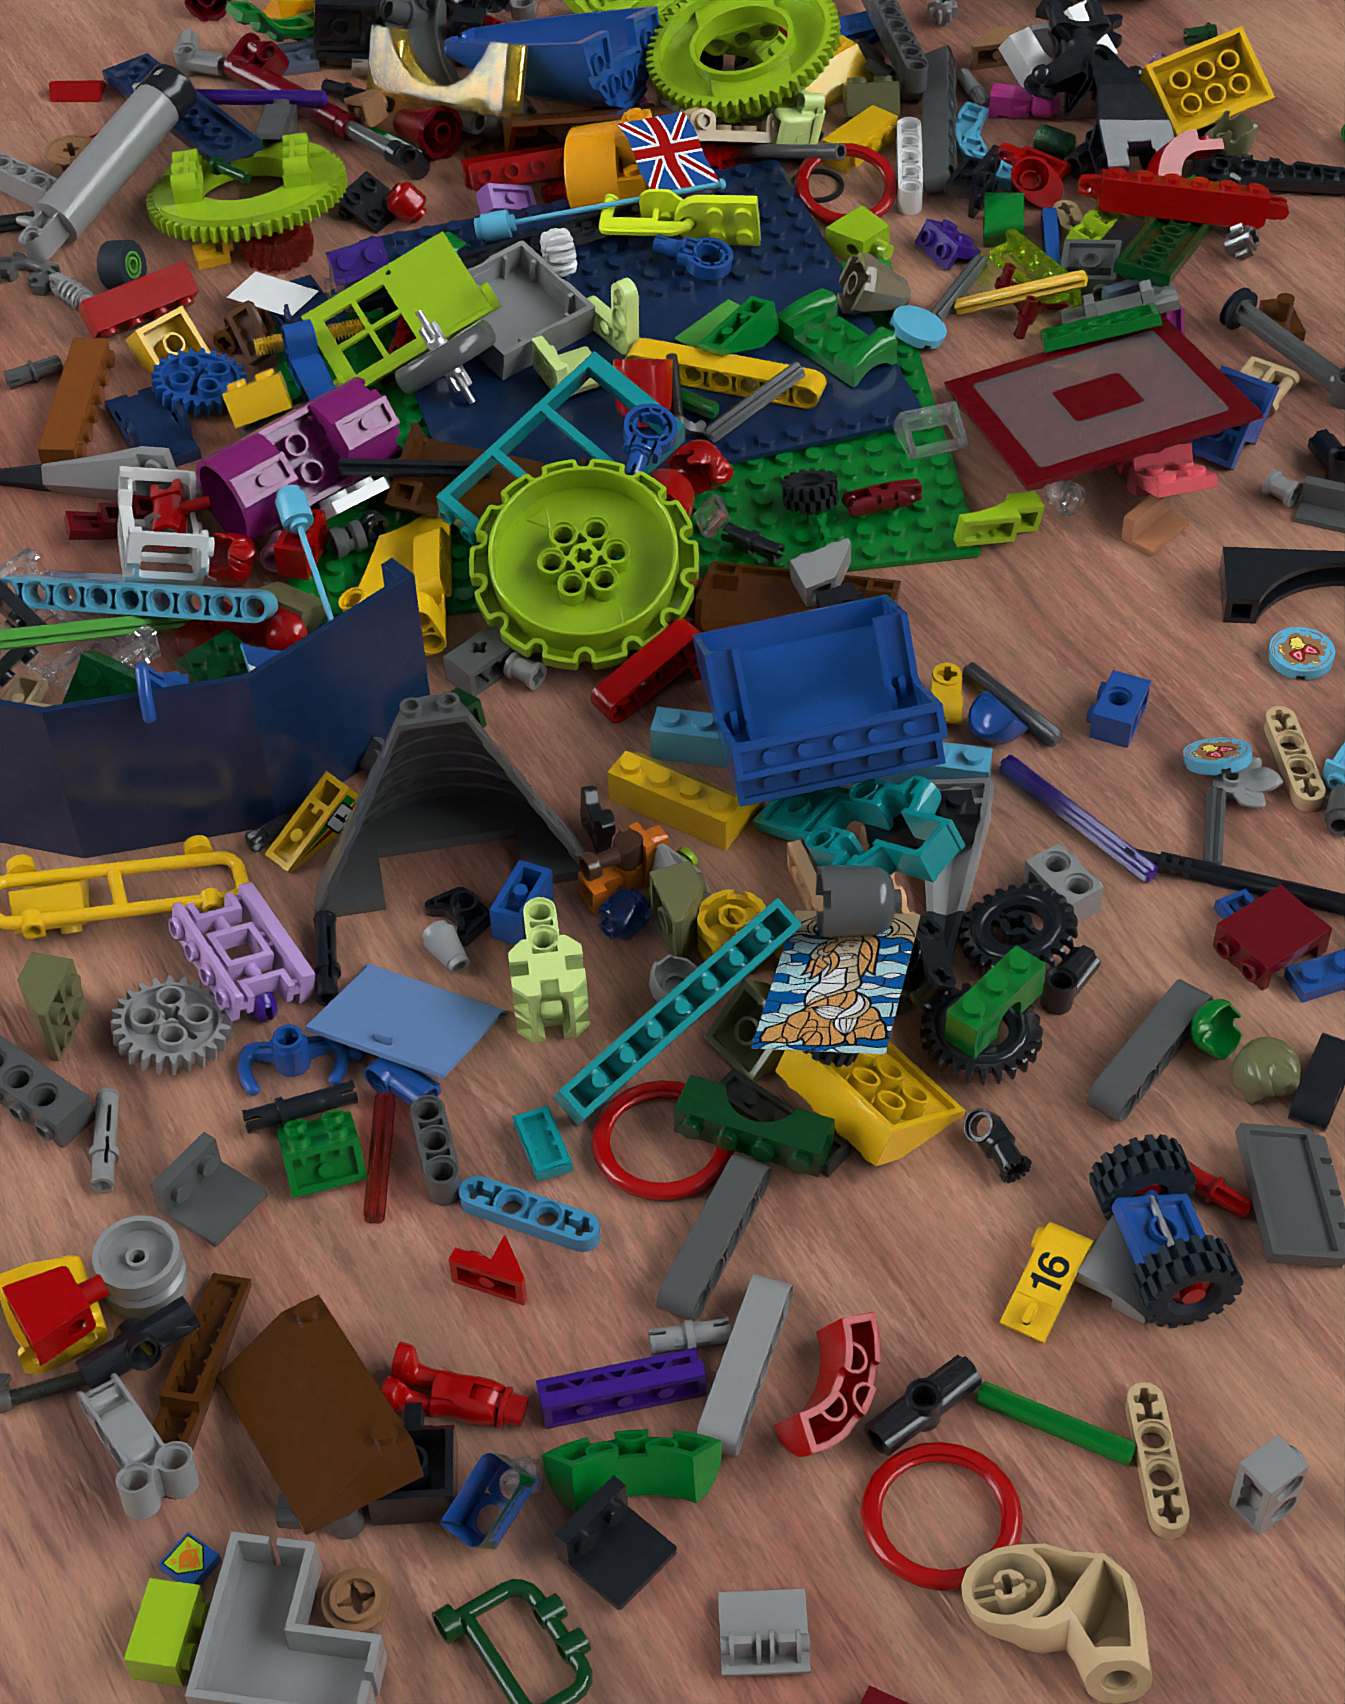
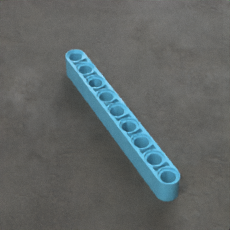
(149, 598)

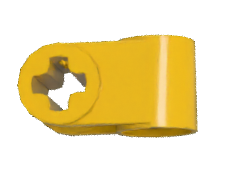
(947, 689)

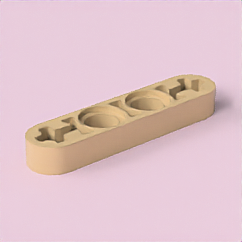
(1300, 757)
(1153, 1459)

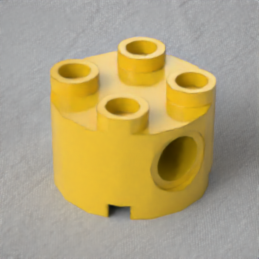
(723, 917)

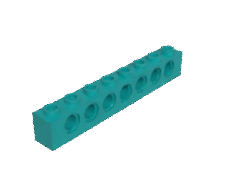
(676, 1012)

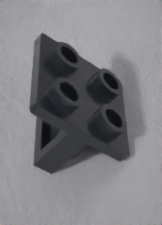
(975, 178)

